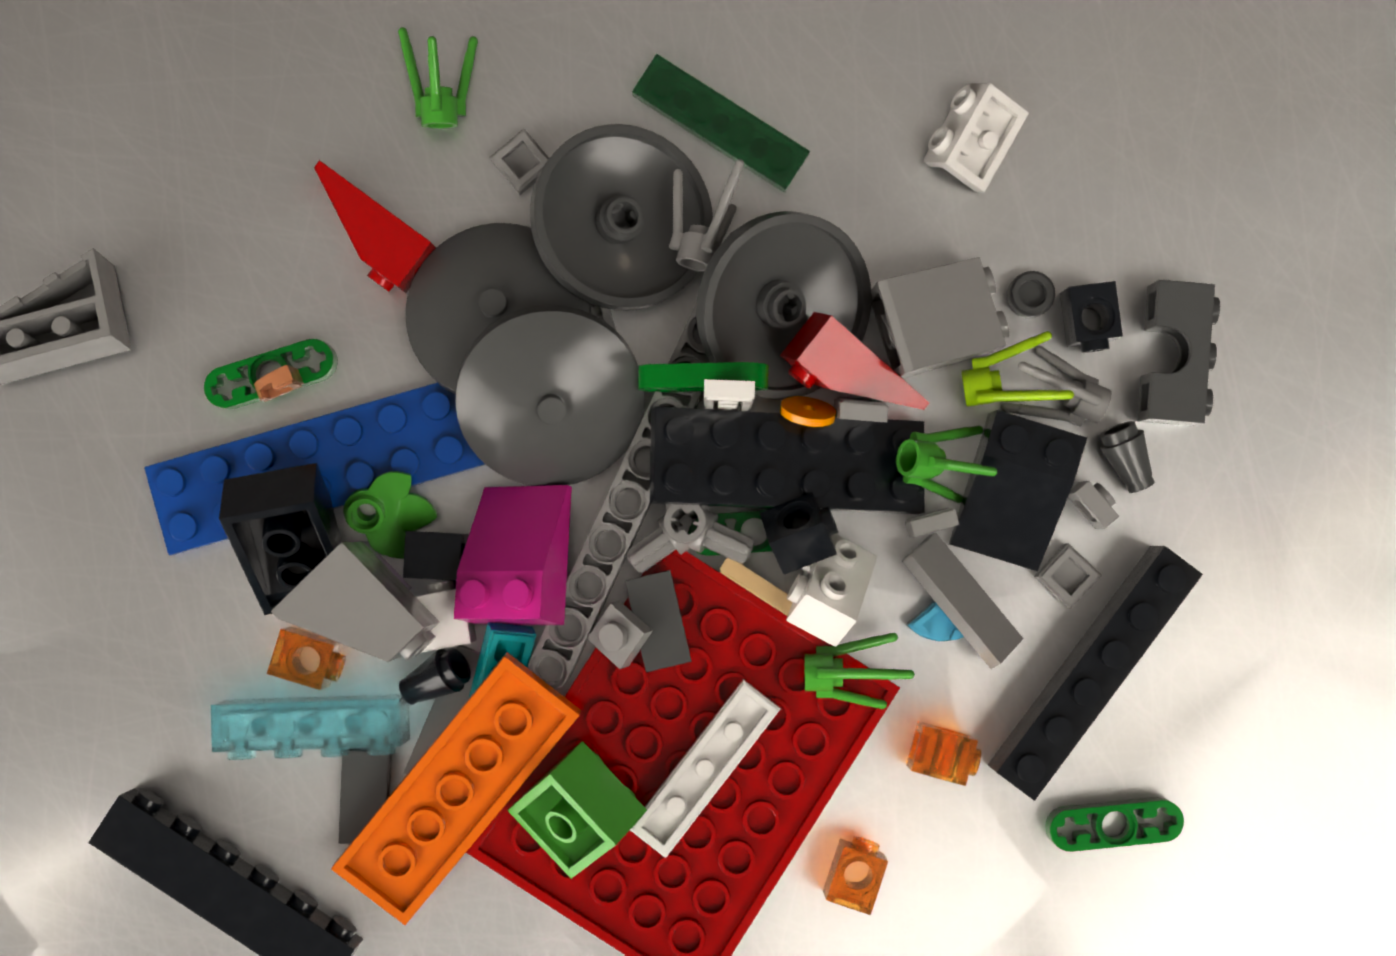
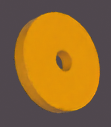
(807, 411)

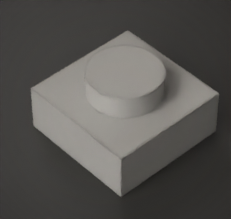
(1094, 503)
(619, 634)

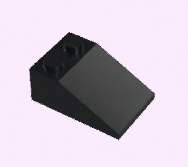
(1020, 506)
(279, 528)

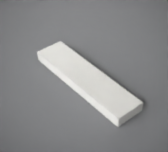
(729, 395)
(705, 767)

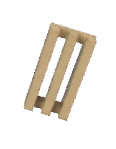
(756, 585)

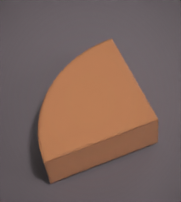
(278, 383)

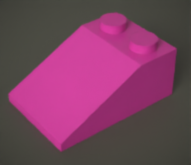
(516, 557)

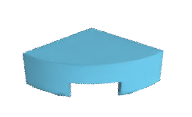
(934, 624)

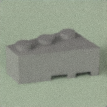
(63, 321)

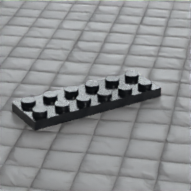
(768, 460)

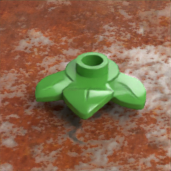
(395, 512)

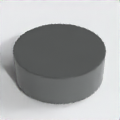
(1031, 294)

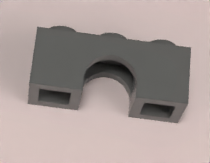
(1185, 315)

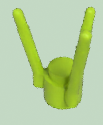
(985, 386)

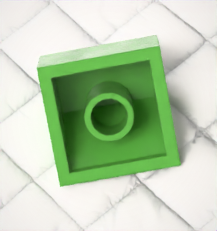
(577, 810)

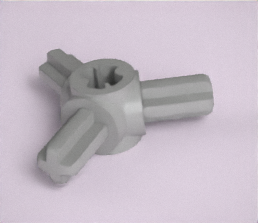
(707, 535)

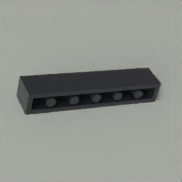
(1094, 670)
(217, 882)

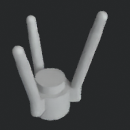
(701, 242)
(1089, 398)

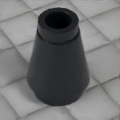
(436, 677)

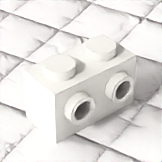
(831, 592)

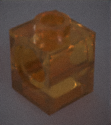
(287, 662)
(943, 753)
(861, 894)

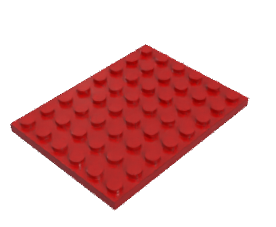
(641, 729)

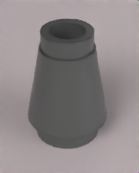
(1128, 455)

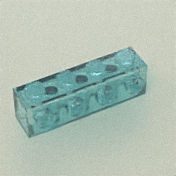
(310, 723)

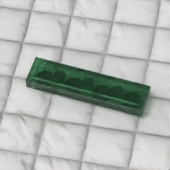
(720, 123)

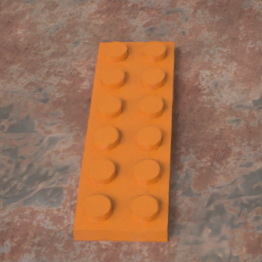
(456, 788)

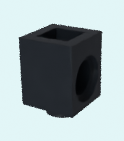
(1099, 297)
(799, 532)
(433, 554)

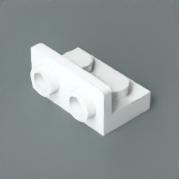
(976, 134)

